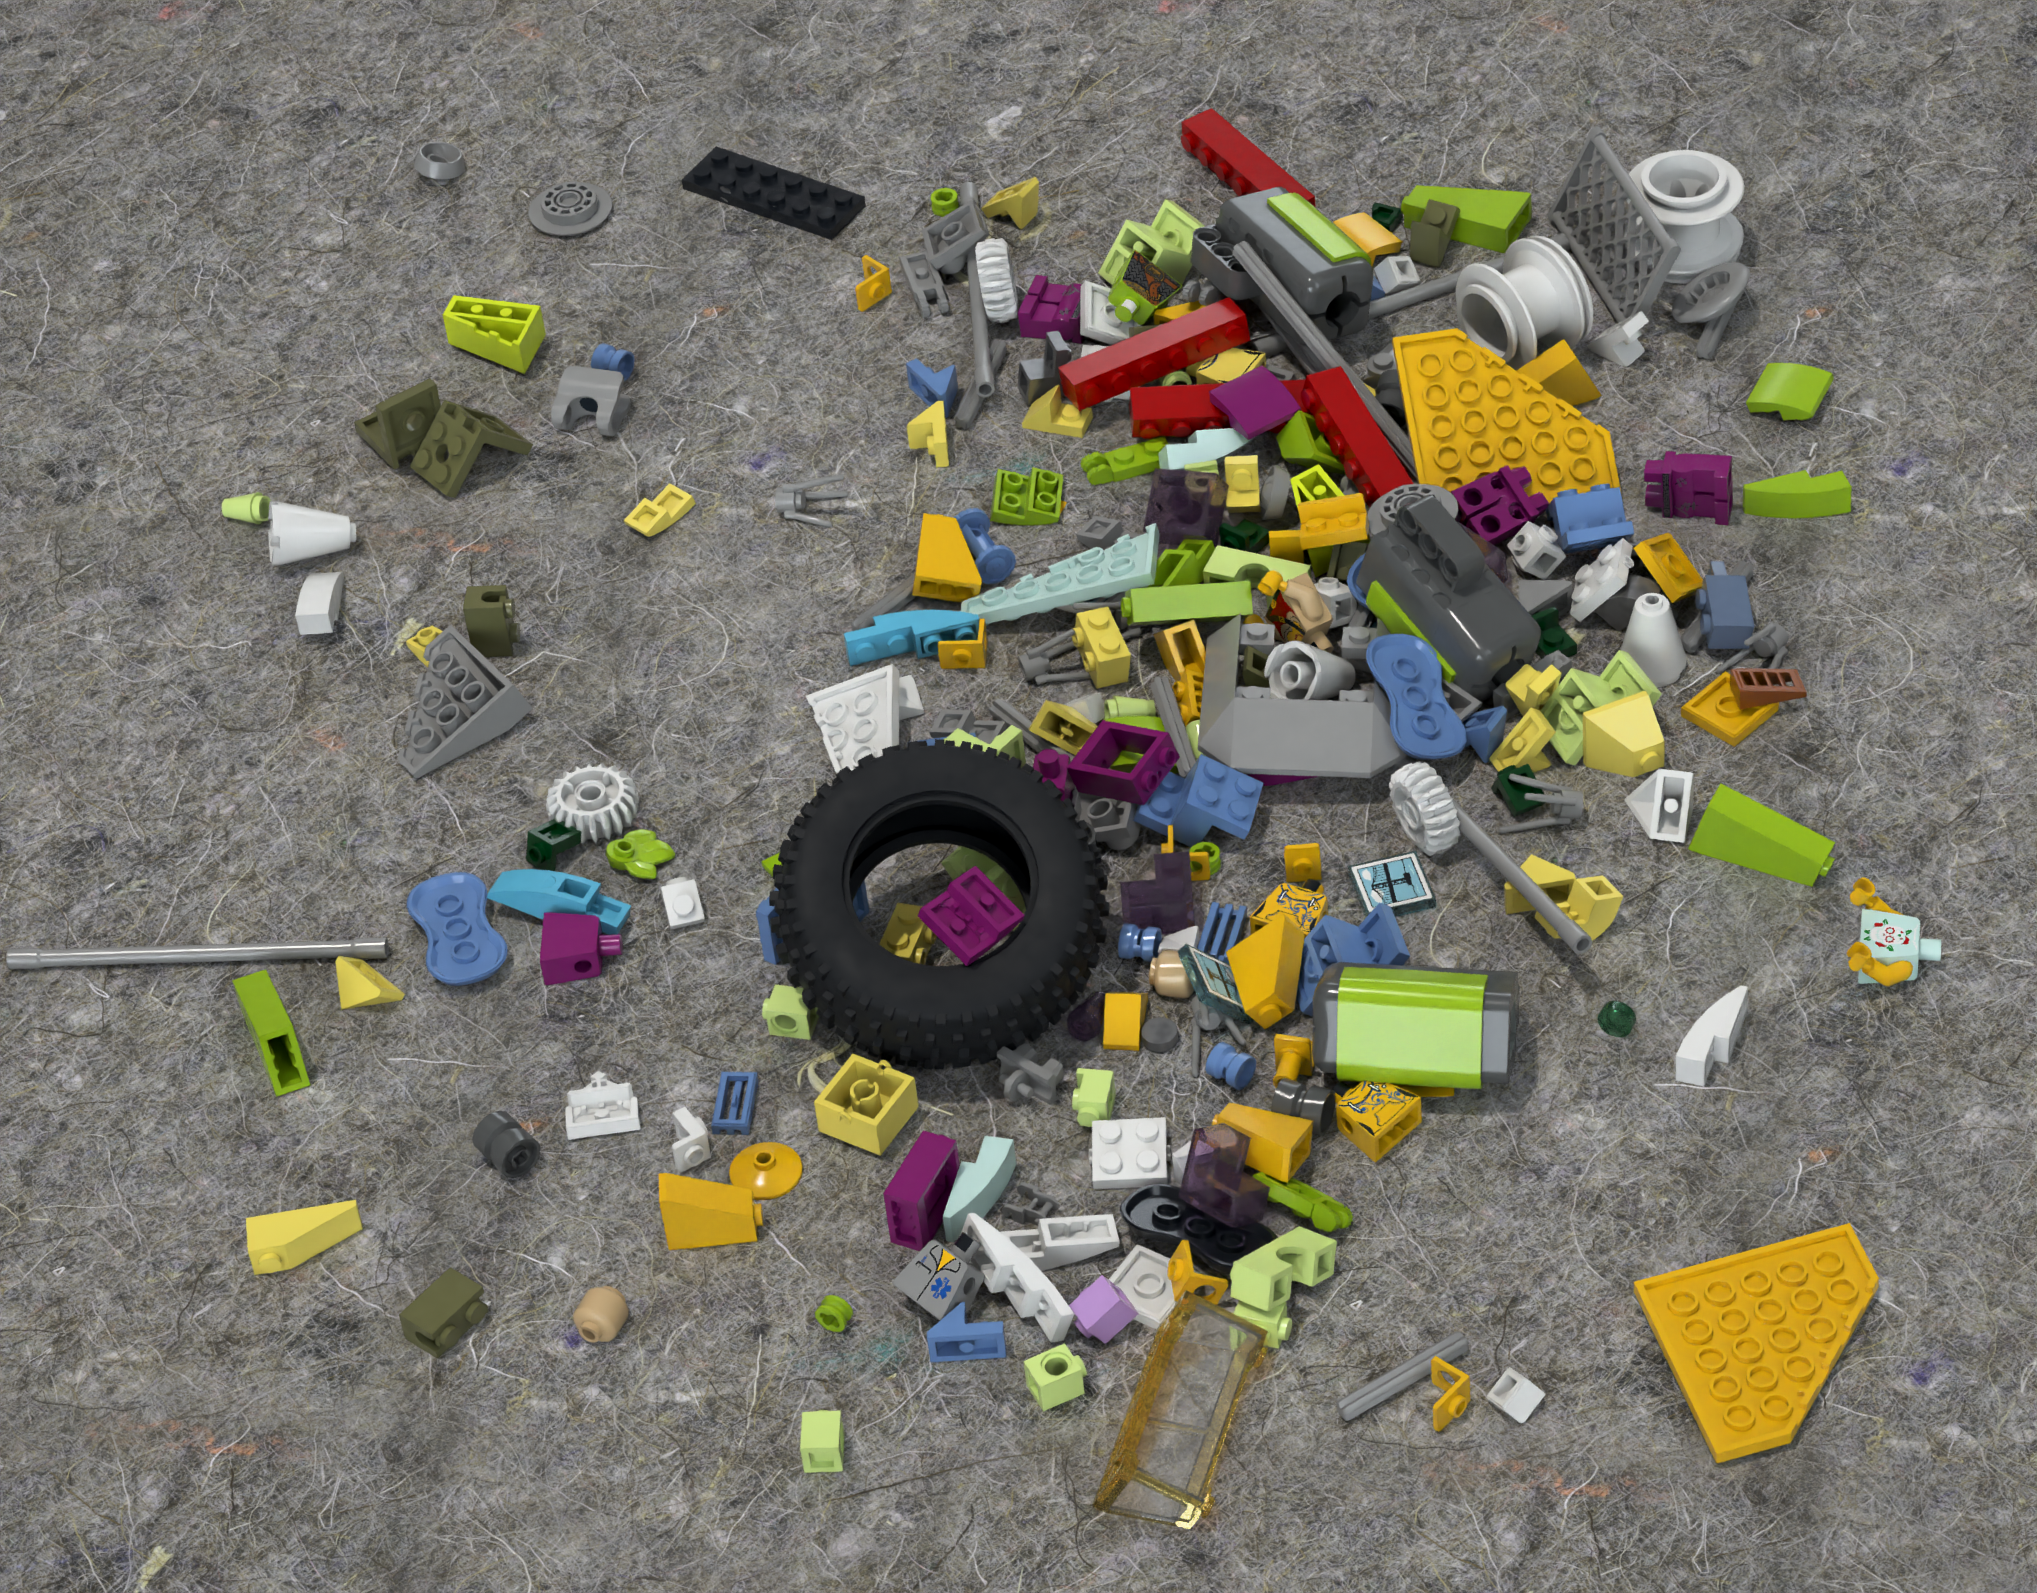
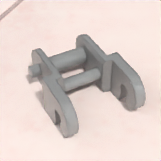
(1027, 1214)

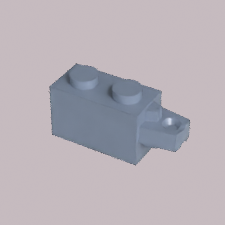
(1724, 609)

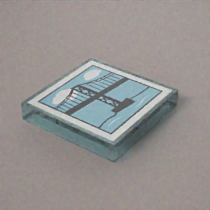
(1394, 882)
(1213, 982)

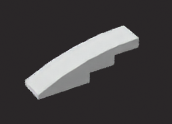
(1066, 1239)
(1023, 1282)

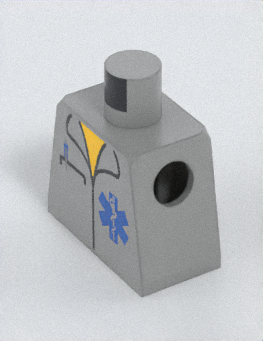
(942, 1276)

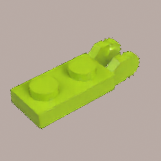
(1123, 462)
(1308, 1202)

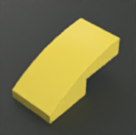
(662, 512)

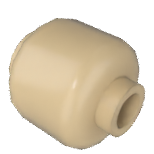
(1169, 976)
(601, 1314)

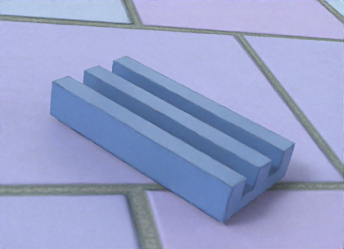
(1225, 914)
(732, 1124)

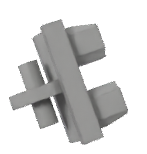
(1025, 1077)

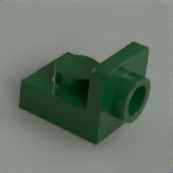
(1245, 536)
(1553, 635)
(1514, 792)
(548, 841)

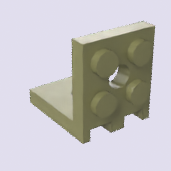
(401, 422)
(463, 434)

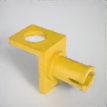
(1292, 1057)

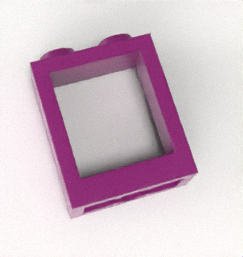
(1092, 762)
(921, 1190)

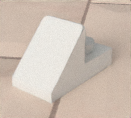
(1620, 341)

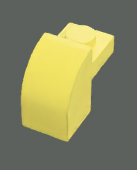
(1590, 904)

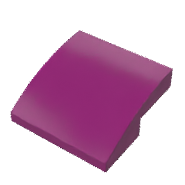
(1255, 402)
(971, 915)

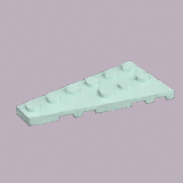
(1074, 580)

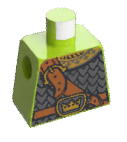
(1141, 289)

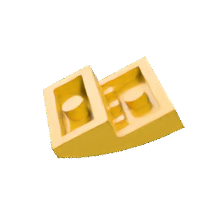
(1369, 235)

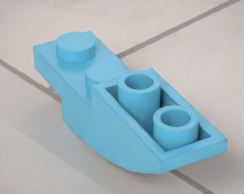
(909, 632)
(558, 892)

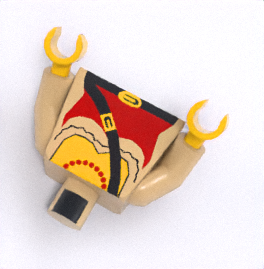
(1295, 610)

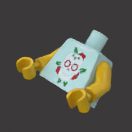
(1888, 941)

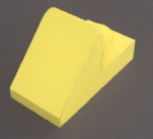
(1018, 201)
(1053, 416)
(930, 432)
(1243, 483)
(1532, 687)
(1525, 743)

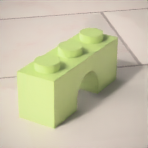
(1238, 565)
(1267, 1273)

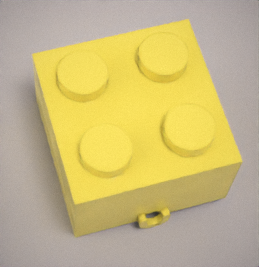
(866, 1104)

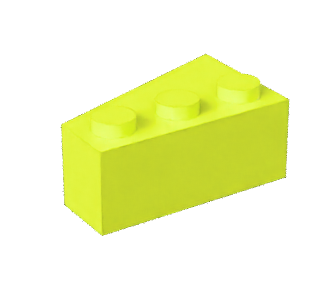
(495, 330)
(1311, 486)

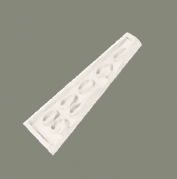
(858, 716)

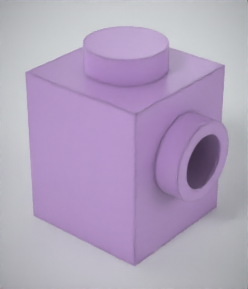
(1102, 1310)

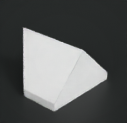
(1664, 804)

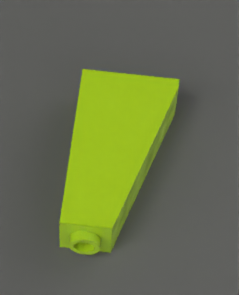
(1486, 216)
(1187, 602)
(1761, 839)
(271, 1032)

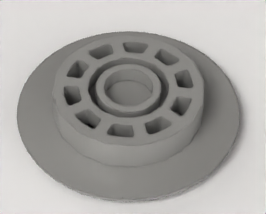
(570, 208)
(1711, 293)
(1385, 508)

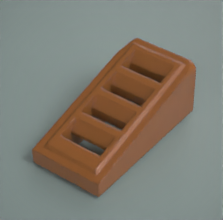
(1756, 686)

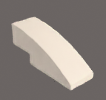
(319, 603)
(1712, 1037)

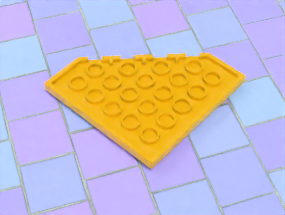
(1478, 414)
(1759, 1333)

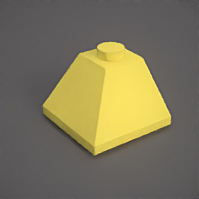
(1623, 737)

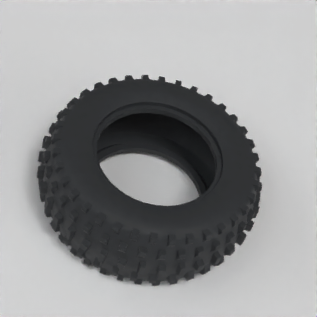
(948, 799)

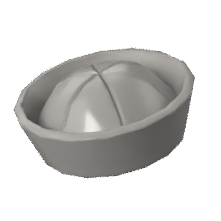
(439, 161)
(1274, 493)

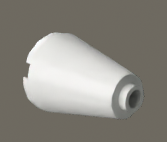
(306, 533)
(1655, 640)
(1306, 672)

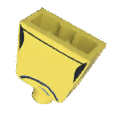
(1226, 366)

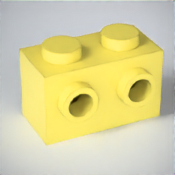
(1101, 647)
(908, 935)

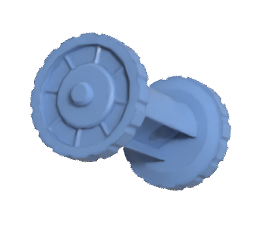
(992, 561)

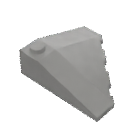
(459, 705)

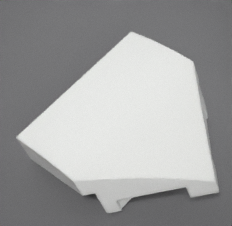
(601, 1109)

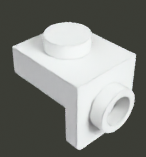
(682, 903)
(693, 1142)

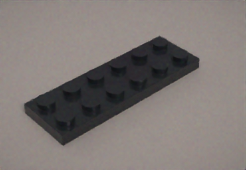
(774, 193)

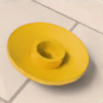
(767, 1169)

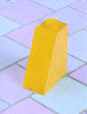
(1562, 375)
(944, 562)
(1268, 970)
(1277, 1140)
(706, 1212)

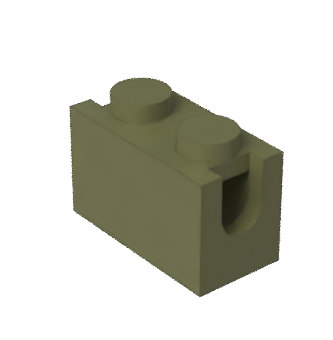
(490, 620)
(443, 1313)

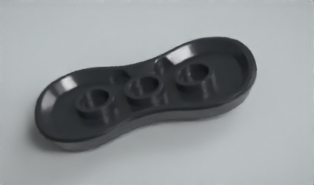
(1162, 1216)

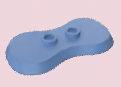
(1420, 714)
(459, 936)

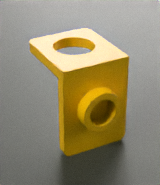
(875, 286)
(964, 652)
(1200, 857)
(1302, 862)
(1183, 1278)
(1455, 1399)

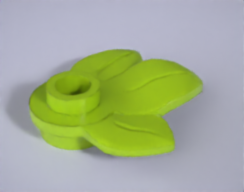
(639, 853)

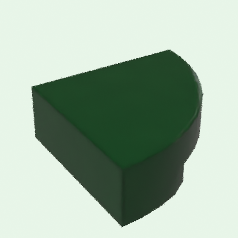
(1386, 215)

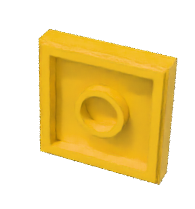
(1669, 567)
(1719, 714)

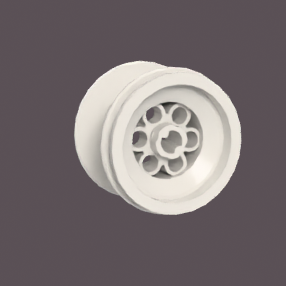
(1694, 203)
(1533, 300)

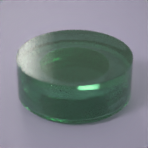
(1616, 1019)

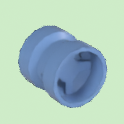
(607, 358)
(1139, 942)
(1228, 1064)

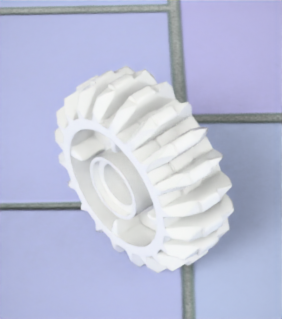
(997, 280)
(594, 801)
(1424, 808)

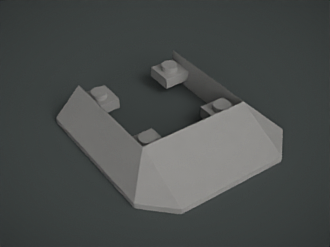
(1291, 735)

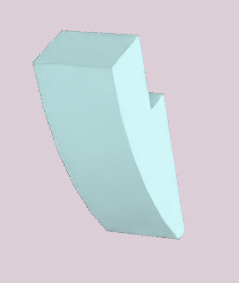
(1202, 447)
(979, 1184)

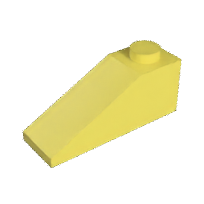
(294, 1236)

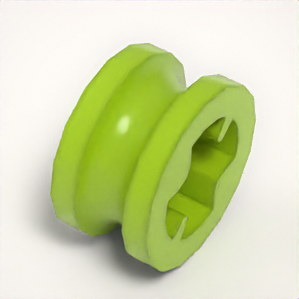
(944, 201)
(1214, 856)
(833, 1313)

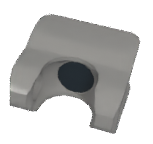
(590, 392)

